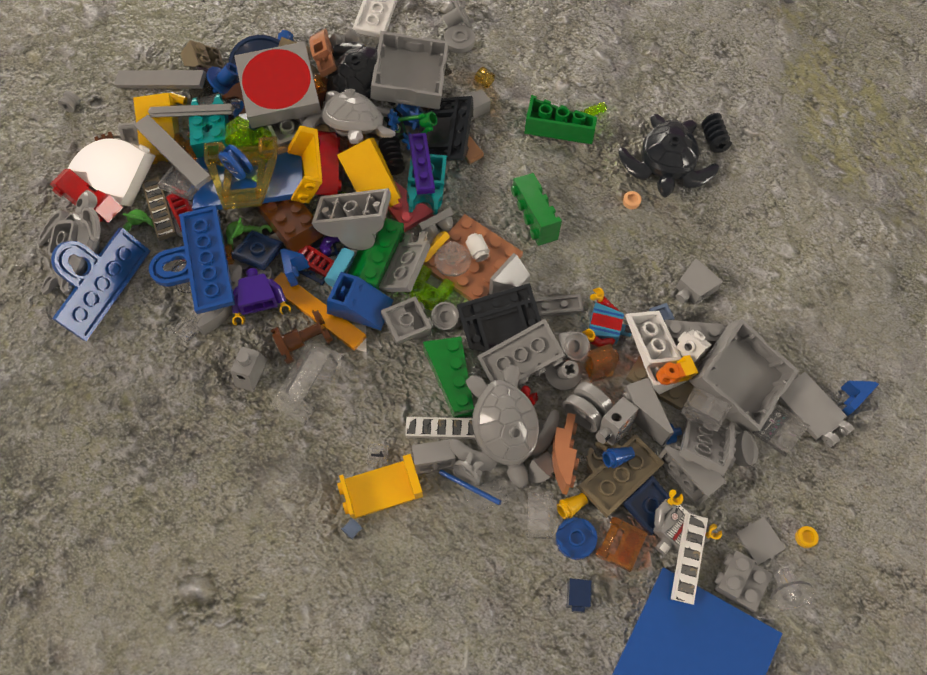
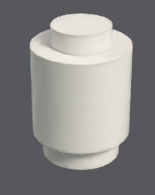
(477, 247)

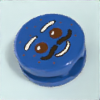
(235, 162)

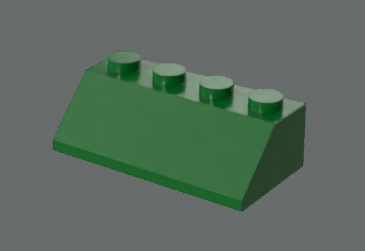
(373, 262)

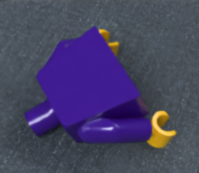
(256, 294)

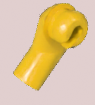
(179, 98)

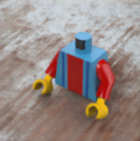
(605, 322)

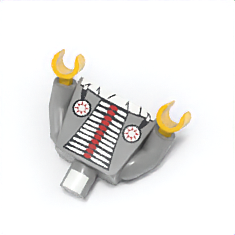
(669, 524)

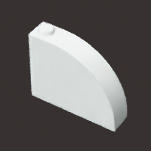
(114, 168)

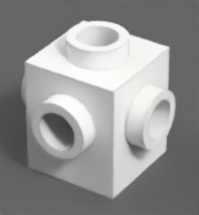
(693, 344)

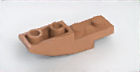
(322, 52)
(564, 455)

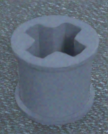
(351, 528)

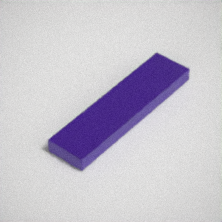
(421, 163)

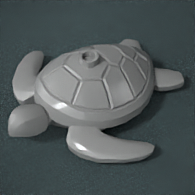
(351, 116)
(78, 226)
(505, 427)

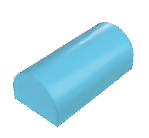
(340, 264)

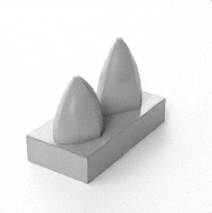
(351, 36)
(443, 220)

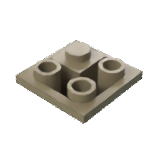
(201, 55)

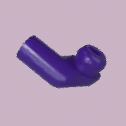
(327, 243)

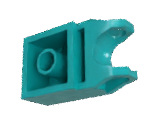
(207, 128)
(438, 165)

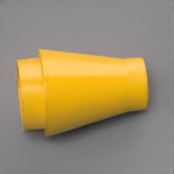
(570, 506)

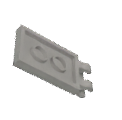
(406, 263)
(815, 408)

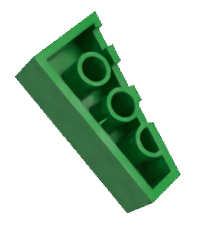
(559, 122)
(536, 209)
(450, 370)

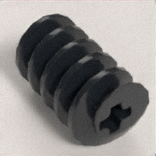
(716, 133)
(392, 154)

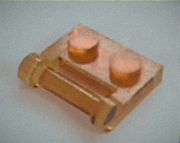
(628, 547)

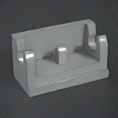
(433, 456)

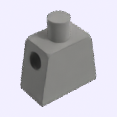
(697, 283)
(248, 365)

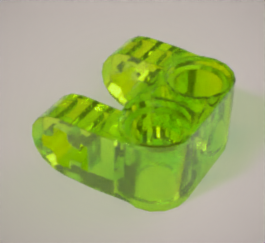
(240, 135)
(428, 291)

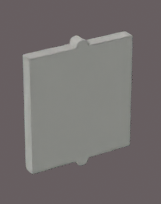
(760, 541)

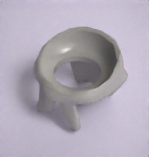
(468, 473)

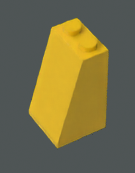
(169, 124)
(368, 169)

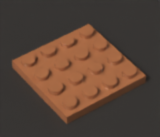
(476, 279)

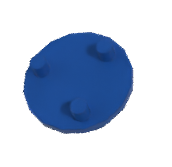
(222, 78)

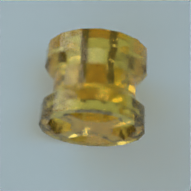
(484, 77)

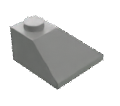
(509, 275)

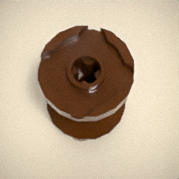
(295, 339)

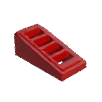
(175, 202)
(310, 252)

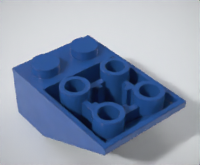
(357, 301)

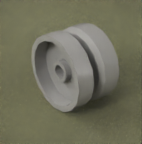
(589, 406)

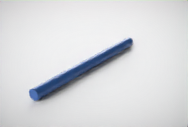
(470, 487)

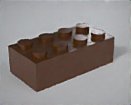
(290, 223)

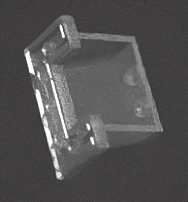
(301, 379)

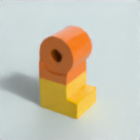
(678, 372)

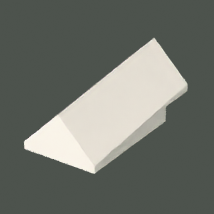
(654, 345)

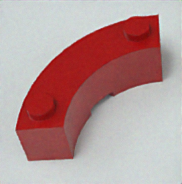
(329, 161)
(72, 186)

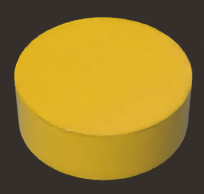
(806, 537)

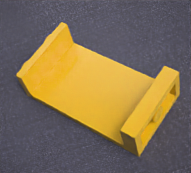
(306, 144)
(380, 488)

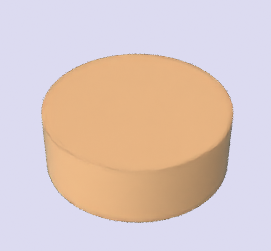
(632, 200)

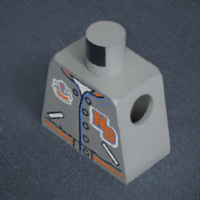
(613, 430)

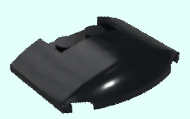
(452, 128)
(498, 316)

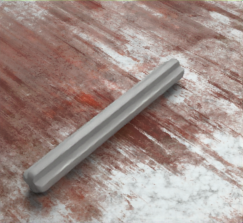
(191, 110)

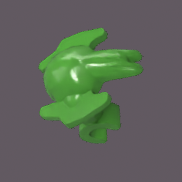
(136, 217)
(236, 228)

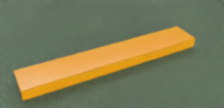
(307, 302)

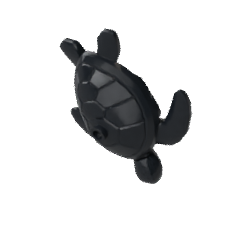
(354, 68)
(670, 154)

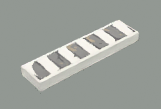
(439, 428)
(689, 558)

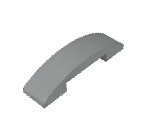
(212, 320)

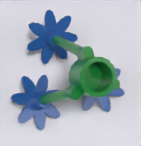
(424, 120)

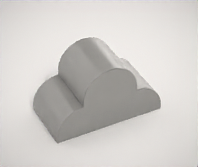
(353, 216)

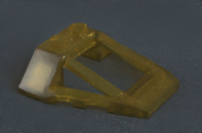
(257, 155)

